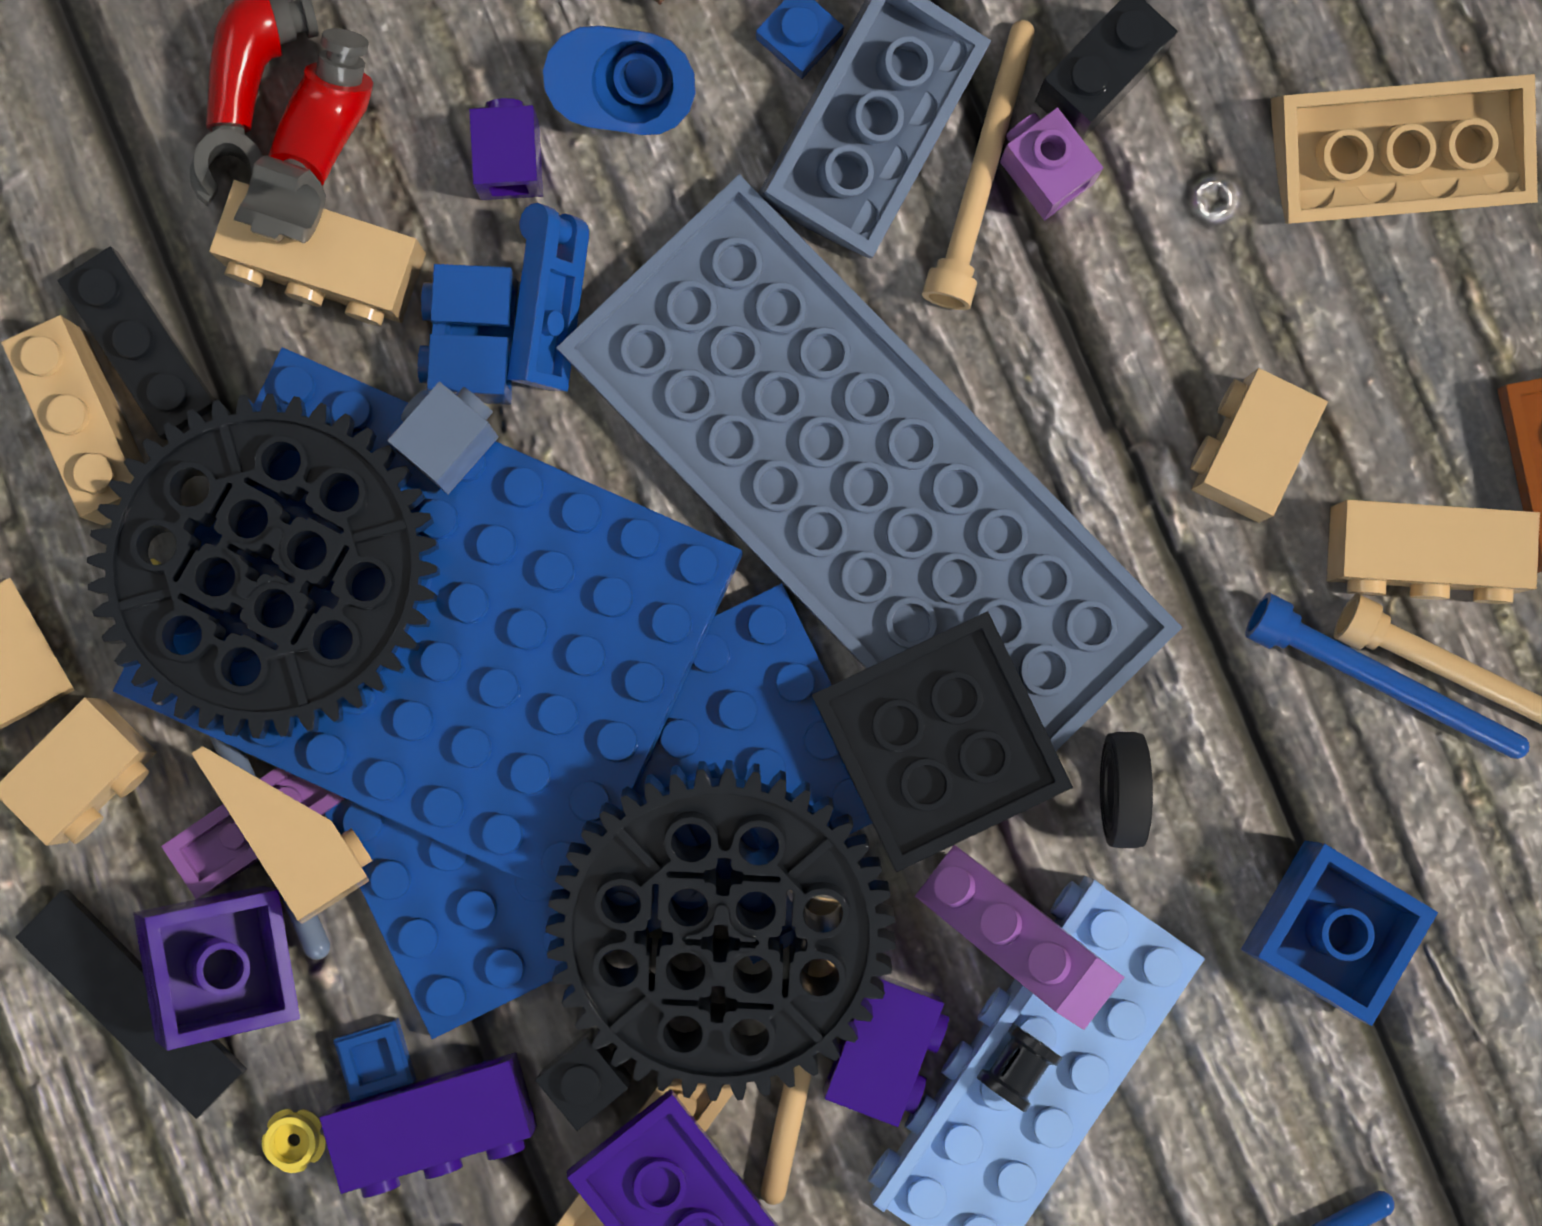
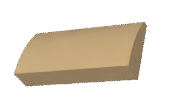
(1406, 148)

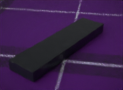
(113, 989)

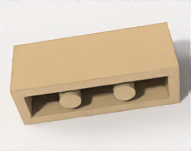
(342, 262)
(74, 412)
(1433, 550)

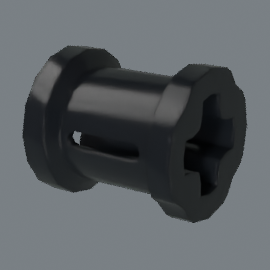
(1019, 1067)

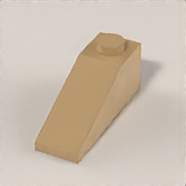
(293, 843)

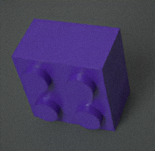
(216, 966)

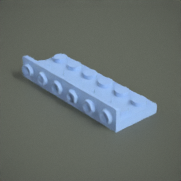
(982, 1157)

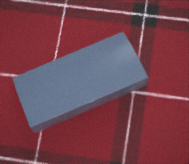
(873, 121)

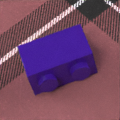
(883, 1065)

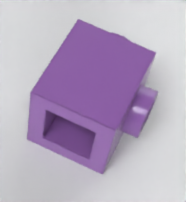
(1049, 161)

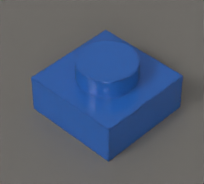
(799, 34)

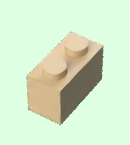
(1257, 444)
(76, 773)

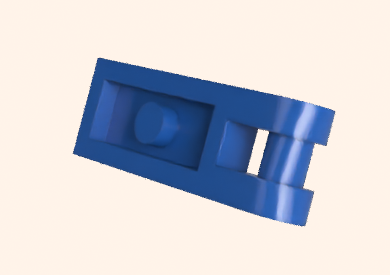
(547, 296)

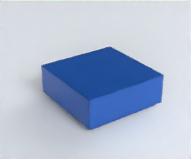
(375, 1059)

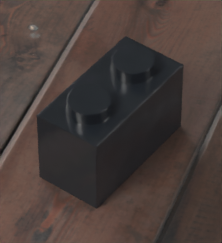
(1106, 64)

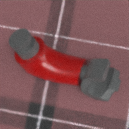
(242, 46)
(319, 119)

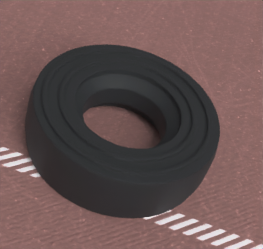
(1126, 790)

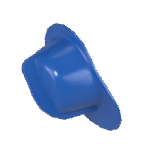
(619, 80)

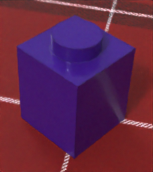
(506, 150)

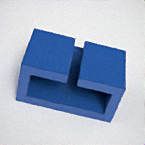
(470, 330)

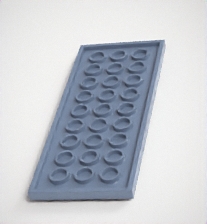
(856, 462)

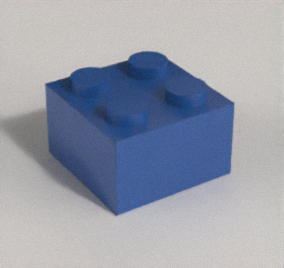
(1339, 931)

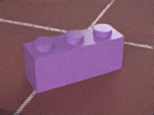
(1019, 938)

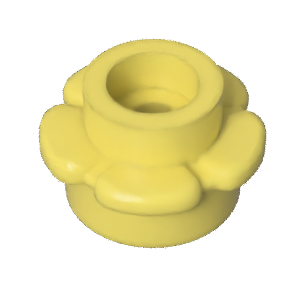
(276, 1140)

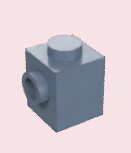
(444, 434)

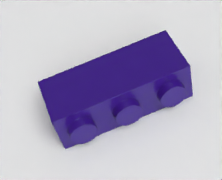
(429, 1126)

